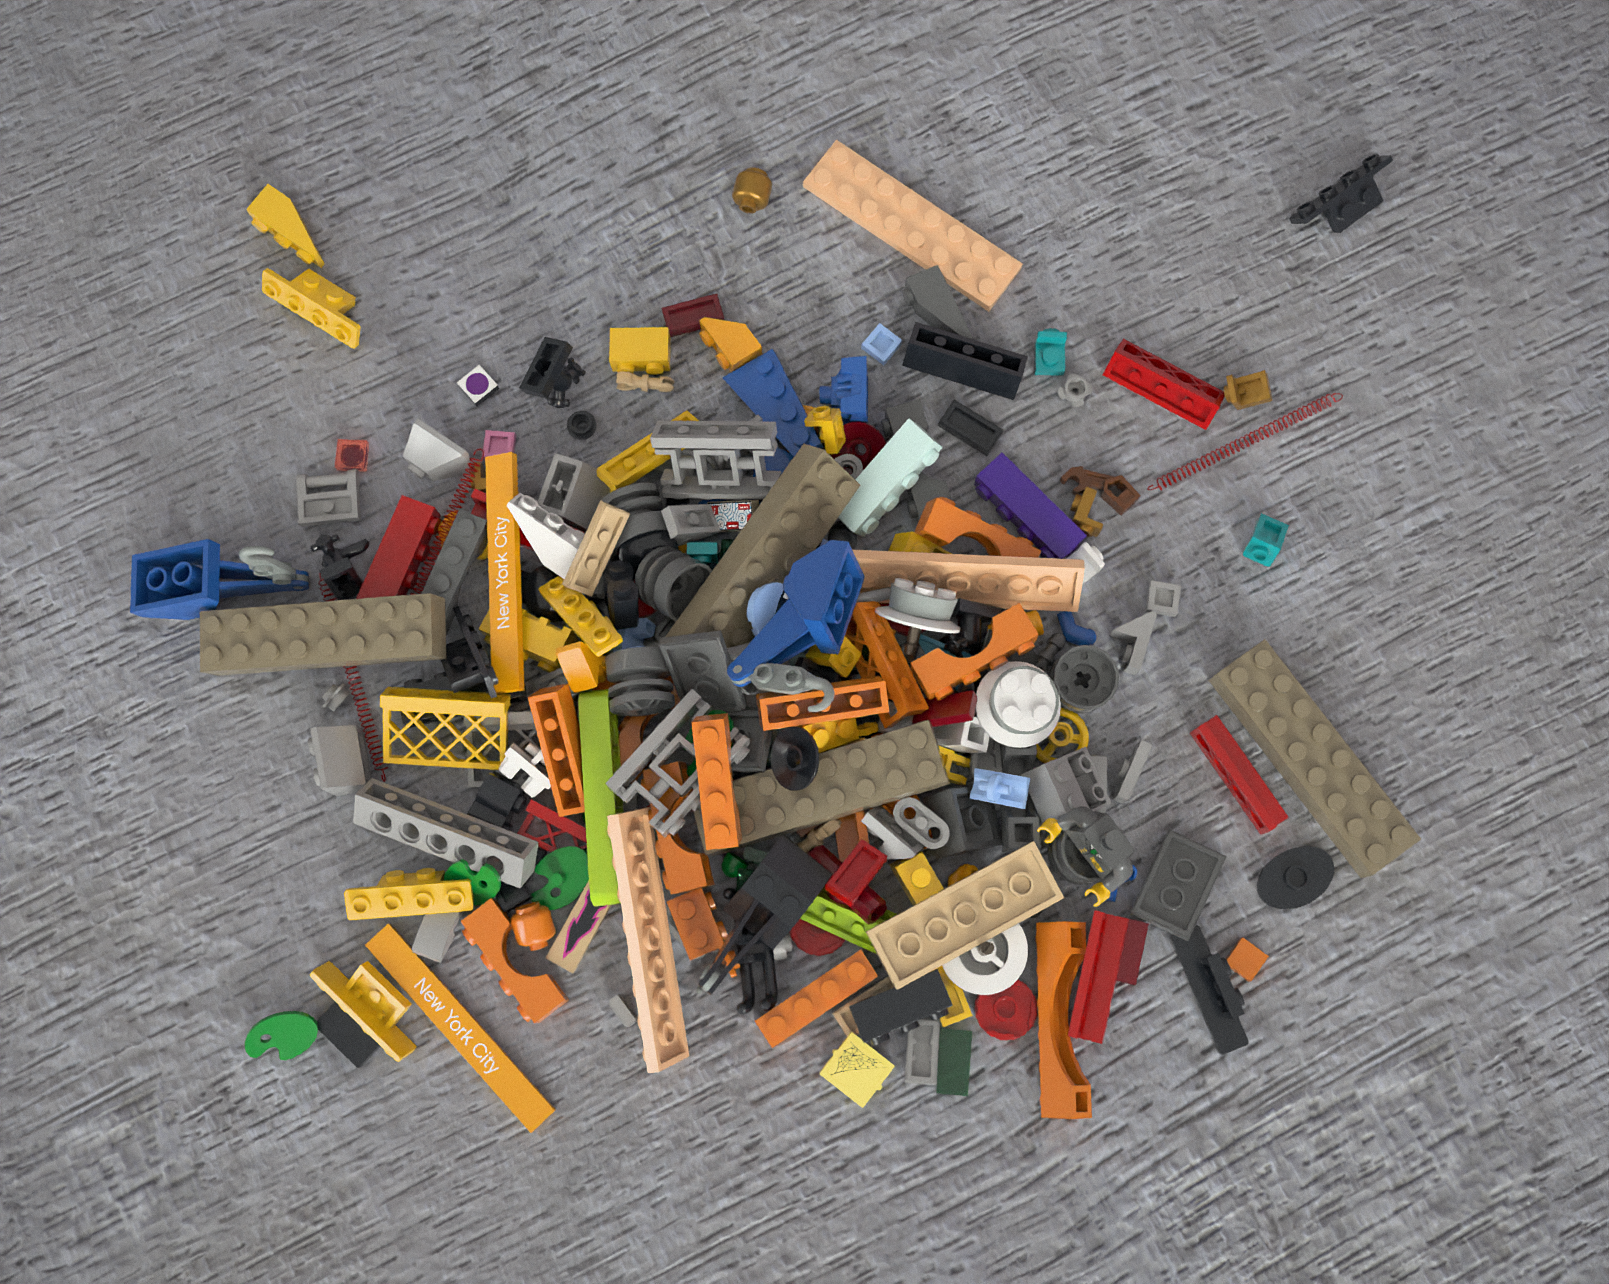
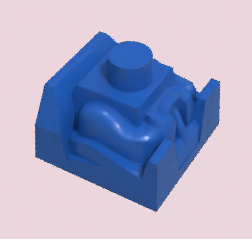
(849, 390)

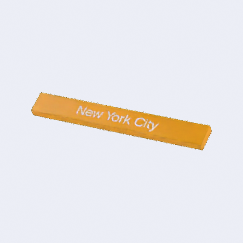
(504, 574)
(460, 1028)

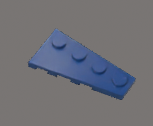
(771, 395)

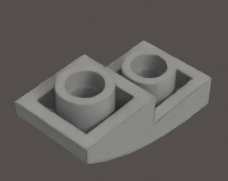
(436, 935)

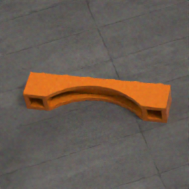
(1062, 1082)

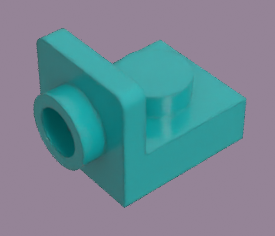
(1050, 352)
(1266, 540)
(703, 551)

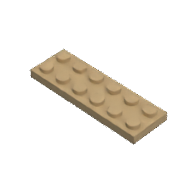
(964, 915)

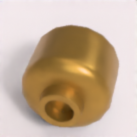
(752, 190)

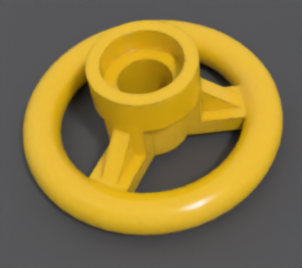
(1069, 737)

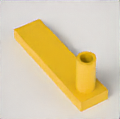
(635, 461)

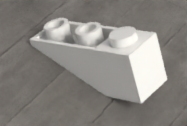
(547, 533)

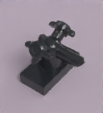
(549, 372)
(339, 571)
(970, 620)

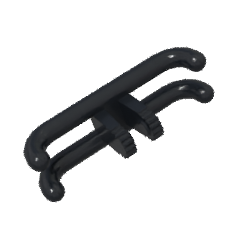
(758, 953)

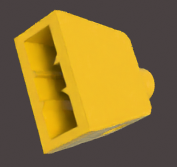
(916, 877)

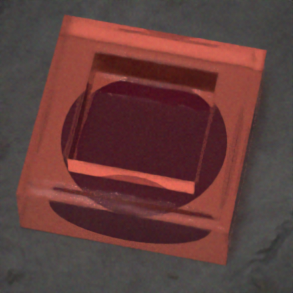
(352, 455)

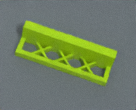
(841, 920)

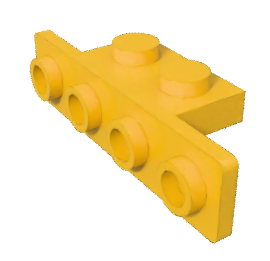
(315, 301)
(581, 616)
(409, 895)
(370, 1002)

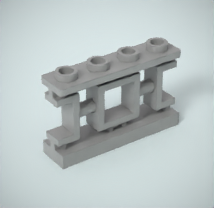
(716, 439)
(658, 746)

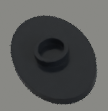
(1295, 877)

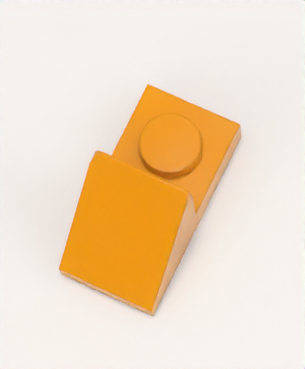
(581, 666)

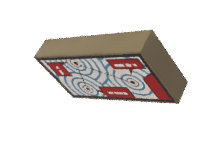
(733, 514)

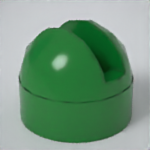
(731, 863)

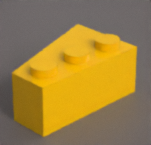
(539, 639)

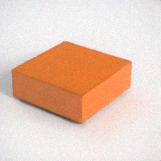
(1246, 959)

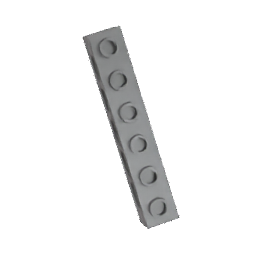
(444, 831)

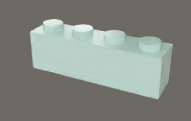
(888, 476)

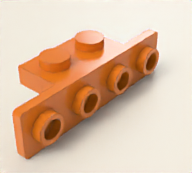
(698, 926)

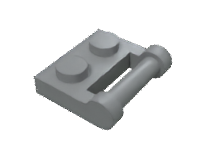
(328, 506)

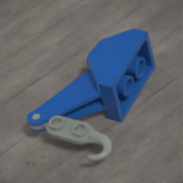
(185, 579)
(818, 612)

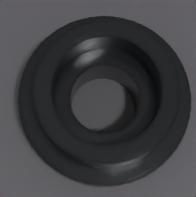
(579, 417)

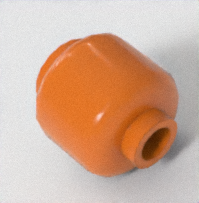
(533, 925)

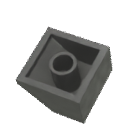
(970, 821)

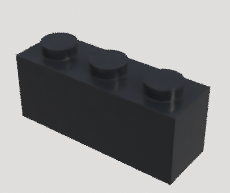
(901, 1008)

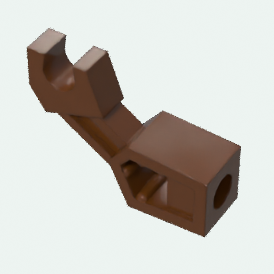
(1103, 482)

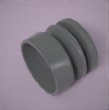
(644, 508)
(669, 580)
(1099, 672)
(638, 682)
(1068, 864)

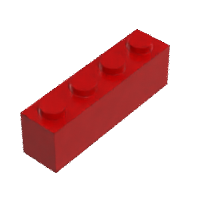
(401, 550)

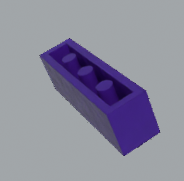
(1028, 509)

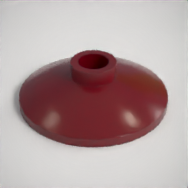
(861, 433)

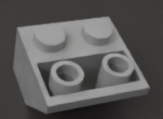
(572, 491)
(340, 758)
(1066, 785)

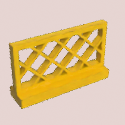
(439, 703)

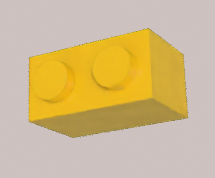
(640, 349)

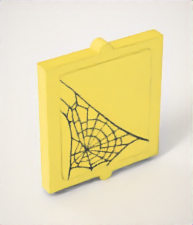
(856, 1069)

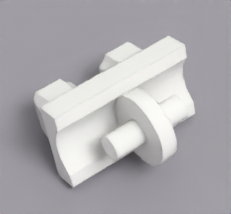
(517, 759)

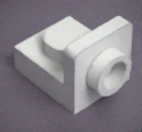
(1092, 560)

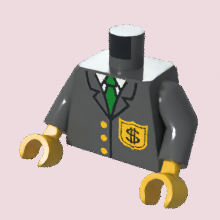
(1100, 844)

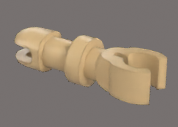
(628, 381)
(817, 836)

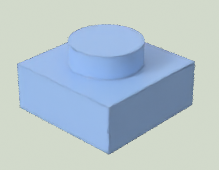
(881, 344)

